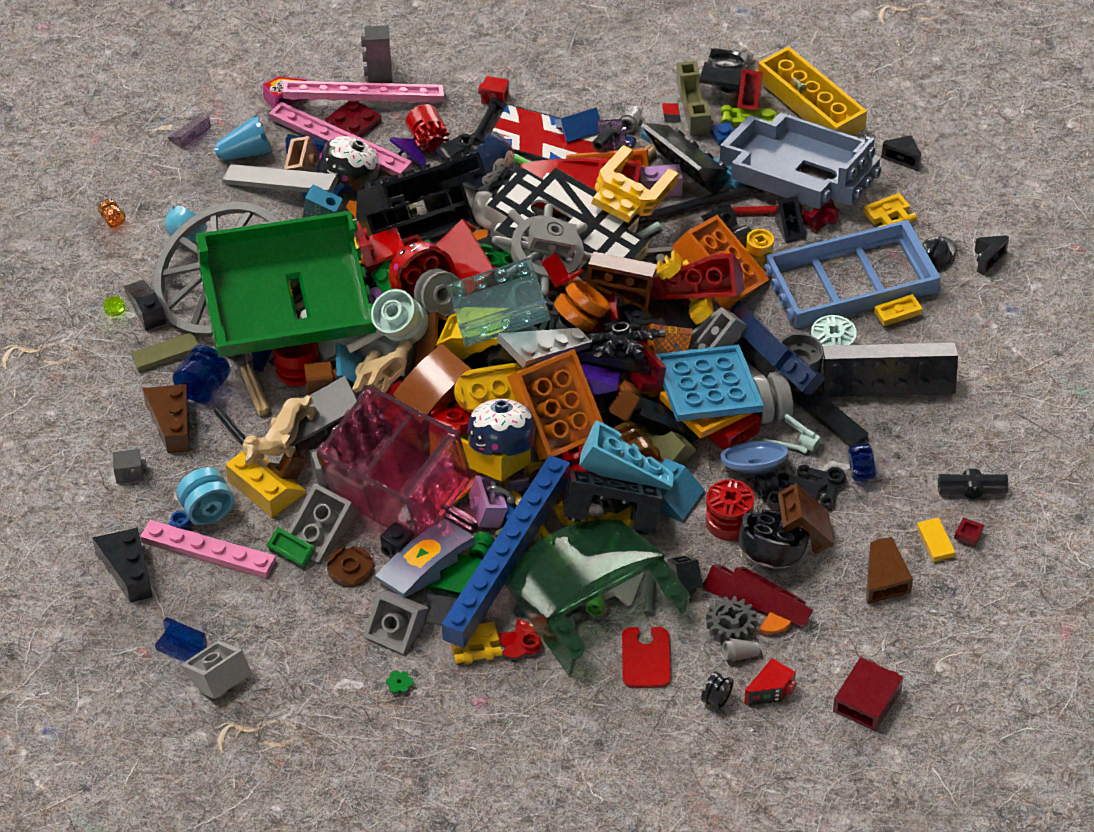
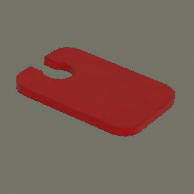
(645, 663)

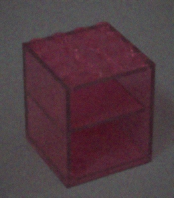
(394, 462)

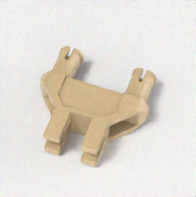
(383, 370)

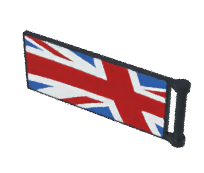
(533, 133)

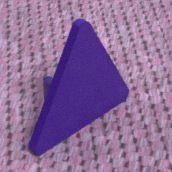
(410, 148)

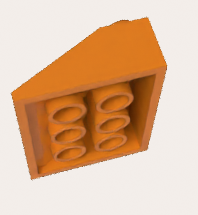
(716, 238)
(559, 402)

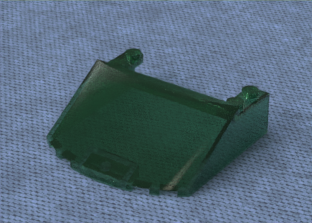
(576, 568)

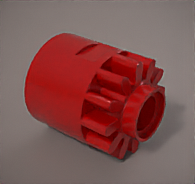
(426, 127)

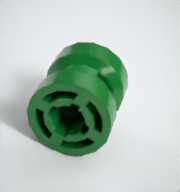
(483, 542)

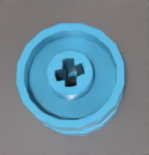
(205, 496)

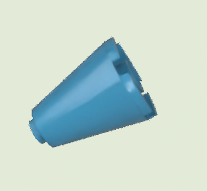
(244, 141)

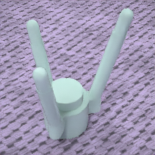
(808, 439)

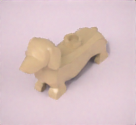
(282, 431)

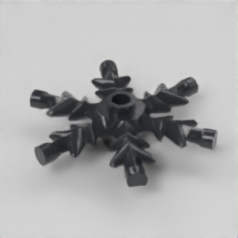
(623, 336)

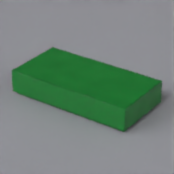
(291, 547)

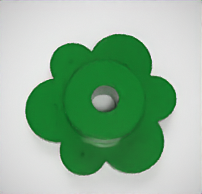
(399, 681)

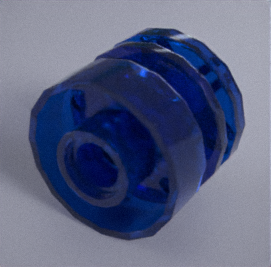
(202, 373)

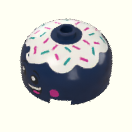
(496, 156)
(501, 428)

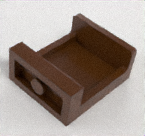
(802, 510)

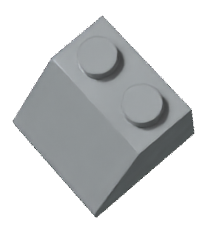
(395, 621)
(217, 669)

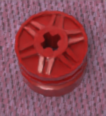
(291, 362)
(726, 506)

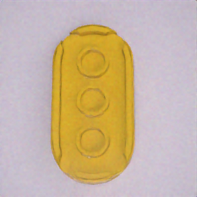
(484, 385)

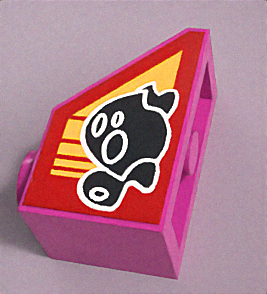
(274, 91)

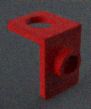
(557, 270)

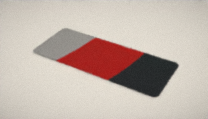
(670, 109)

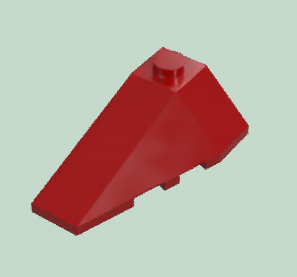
(707, 278)

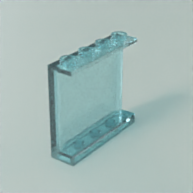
(498, 302)

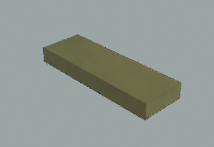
(163, 352)

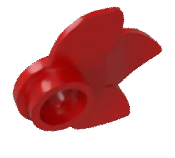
(518, 641)

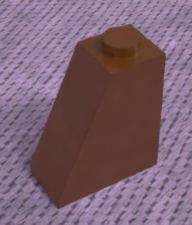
(886, 572)

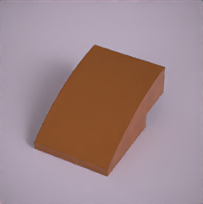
(432, 381)

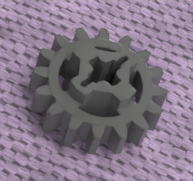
(731, 619)

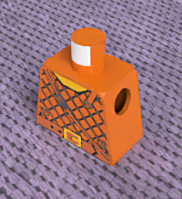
(676, 339)

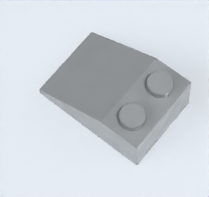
(323, 520)

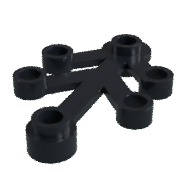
(832, 479)

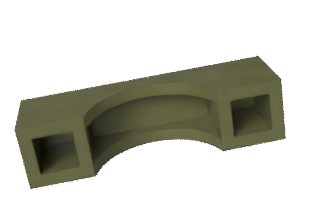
(695, 109)
(671, 446)

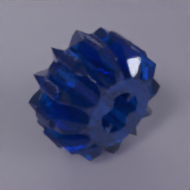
(861, 462)

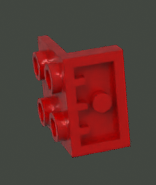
(378, 246)

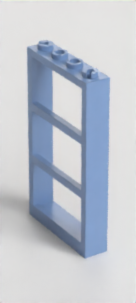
(857, 242)

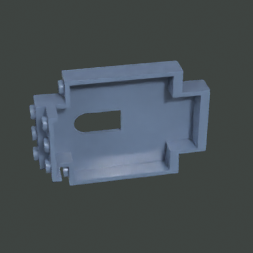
(773, 151)

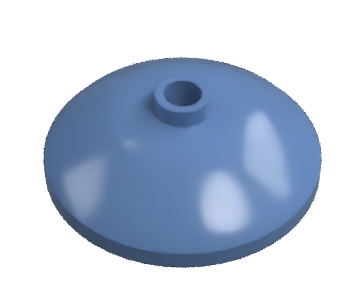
(754, 457)

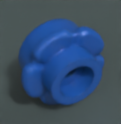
(180, 520)

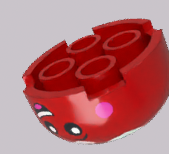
(414, 261)

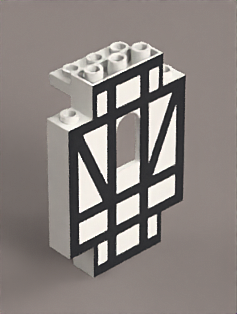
(573, 198)

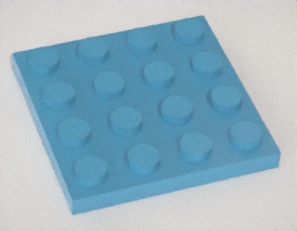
(709, 383)

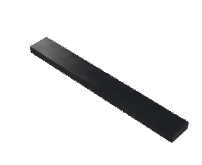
(814, 404)

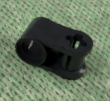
(455, 146)

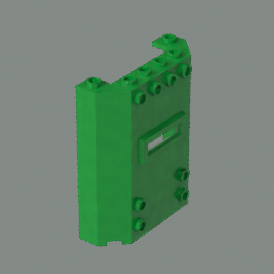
(250, 291)

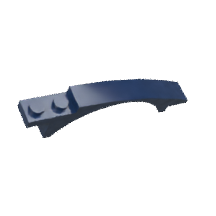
(776, 352)

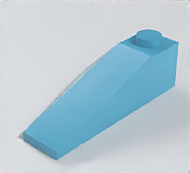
(614, 458)

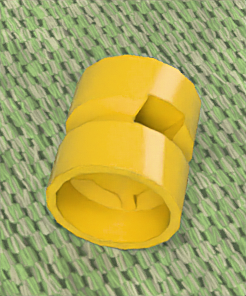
(759, 244)

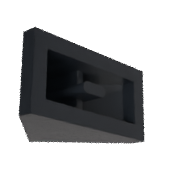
(902, 152)
(789, 218)

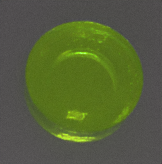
(114, 306)

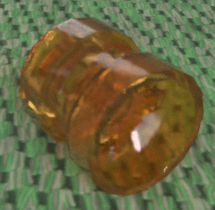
(111, 213)

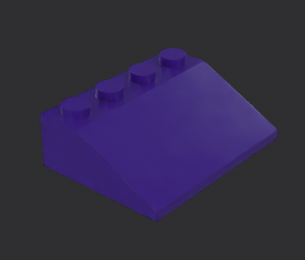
(601, 378)

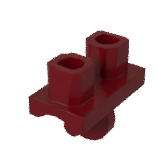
(820, 217)

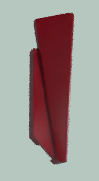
(757, 591)

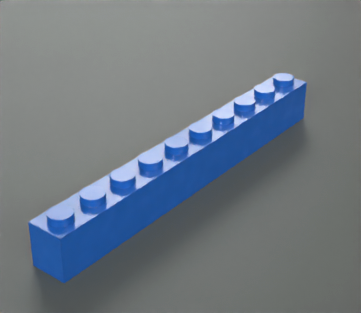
(505, 552)

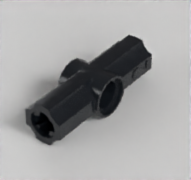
(972, 483)

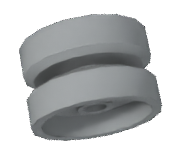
(775, 396)

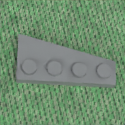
(536, 346)

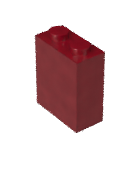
(868, 694)

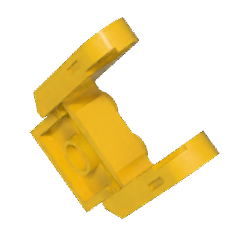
(626, 197)
(699, 308)

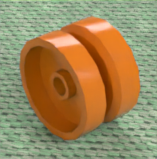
(581, 305)

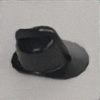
(940, 251)

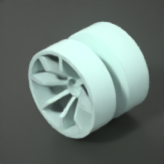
(399, 316)

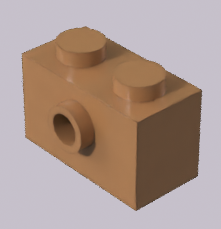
(302, 155)

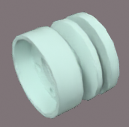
(834, 330)

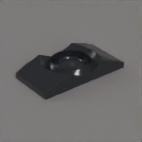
(725, 68)

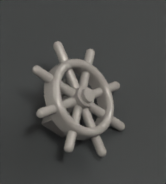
(546, 237)

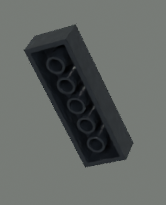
(889, 369)

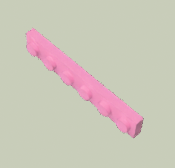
(208, 549)

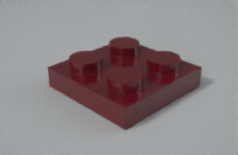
(354, 118)

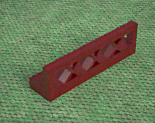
(654, 379)

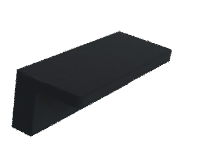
(660, 419)

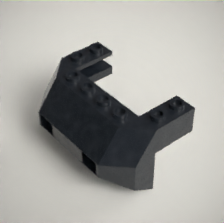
(387, 200)

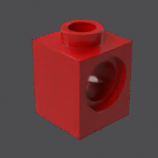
(493, 88)

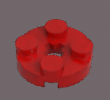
(453, 417)

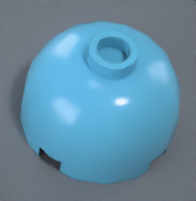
(177, 217)

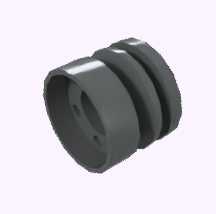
(808, 349)

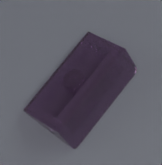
(190, 131)

